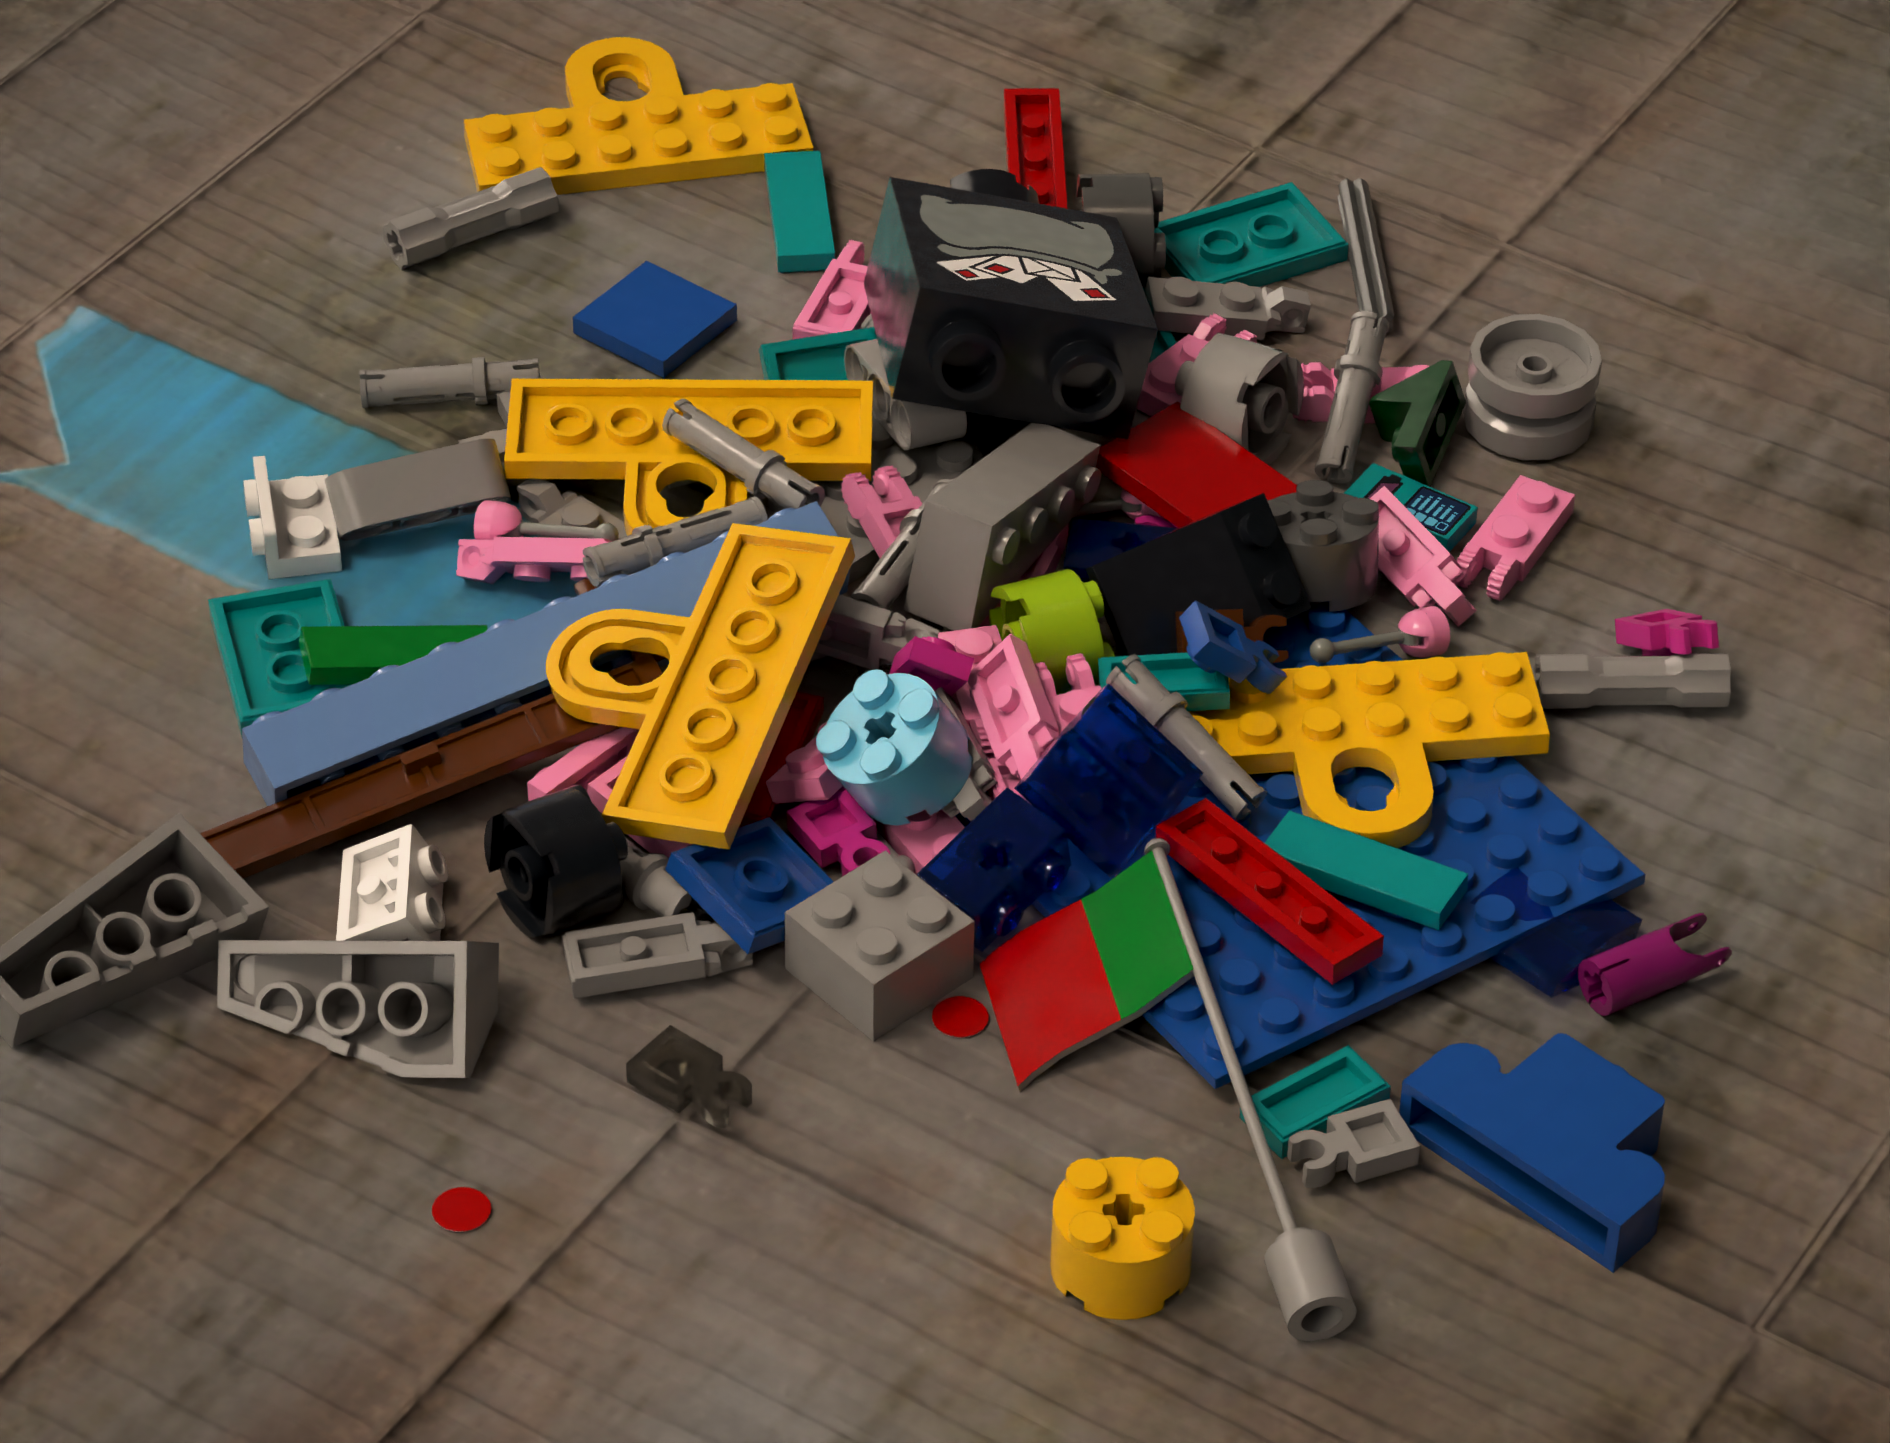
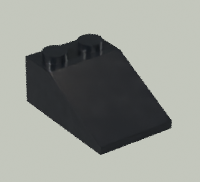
(1218, 560)

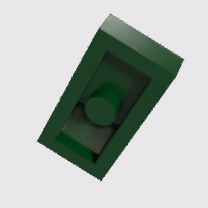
(1420, 418)

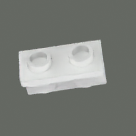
(293, 524)
(392, 889)

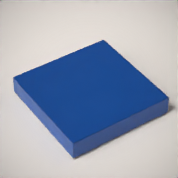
(654, 319)
(750, 882)

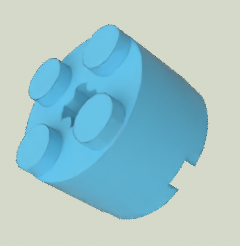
(896, 747)

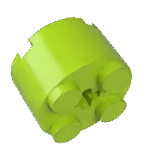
(1055, 619)

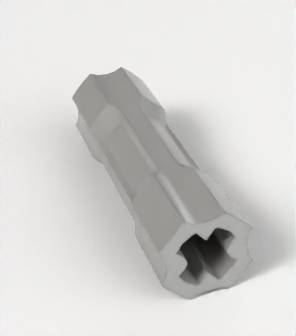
(464, 220)
(1633, 680)

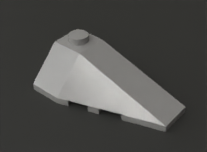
(388, 1003)

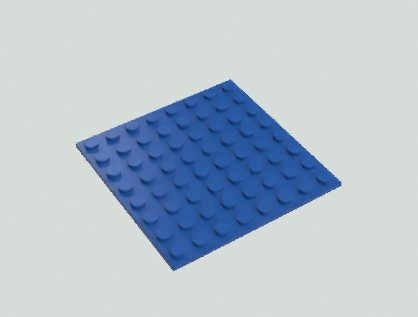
(1483, 822)

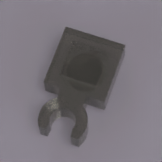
(685, 1071)

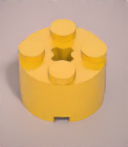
(1122, 1235)

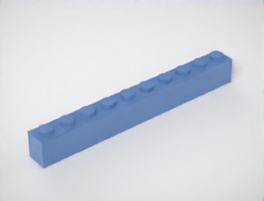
(468, 679)

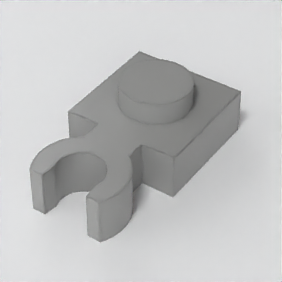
(1362, 1140)

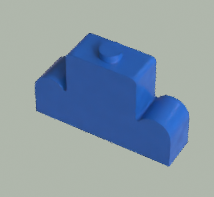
(1551, 1137)

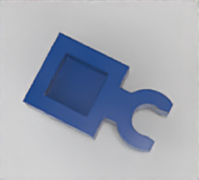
(1222, 646)

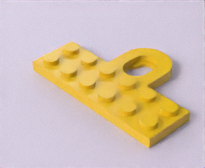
(640, 140)
(617, 433)
(725, 686)
(1382, 719)

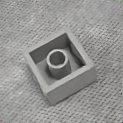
(879, 945)

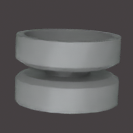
(1532, 386)

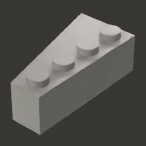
(997, 522)
(125, 932)

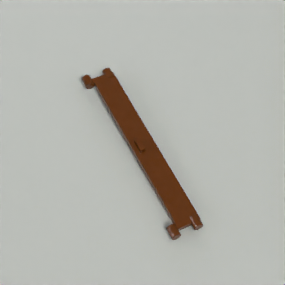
(412, 779)

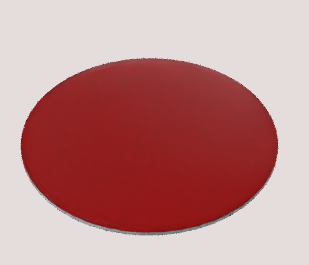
(960, 1016)
(461, 1209)

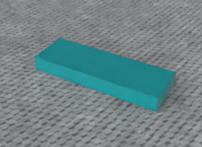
(799, 211)
(1369, 870)

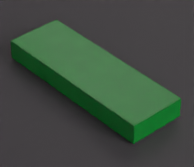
(355, 652)

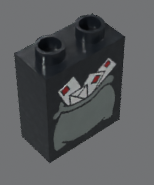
(1008, 309)

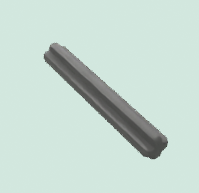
(1365, 249)

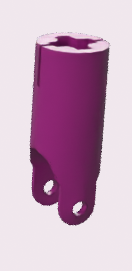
(1645, 967)

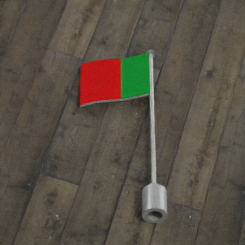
(1105, 967)

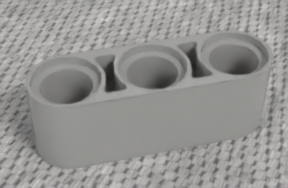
(907, 422)
(416, 489)

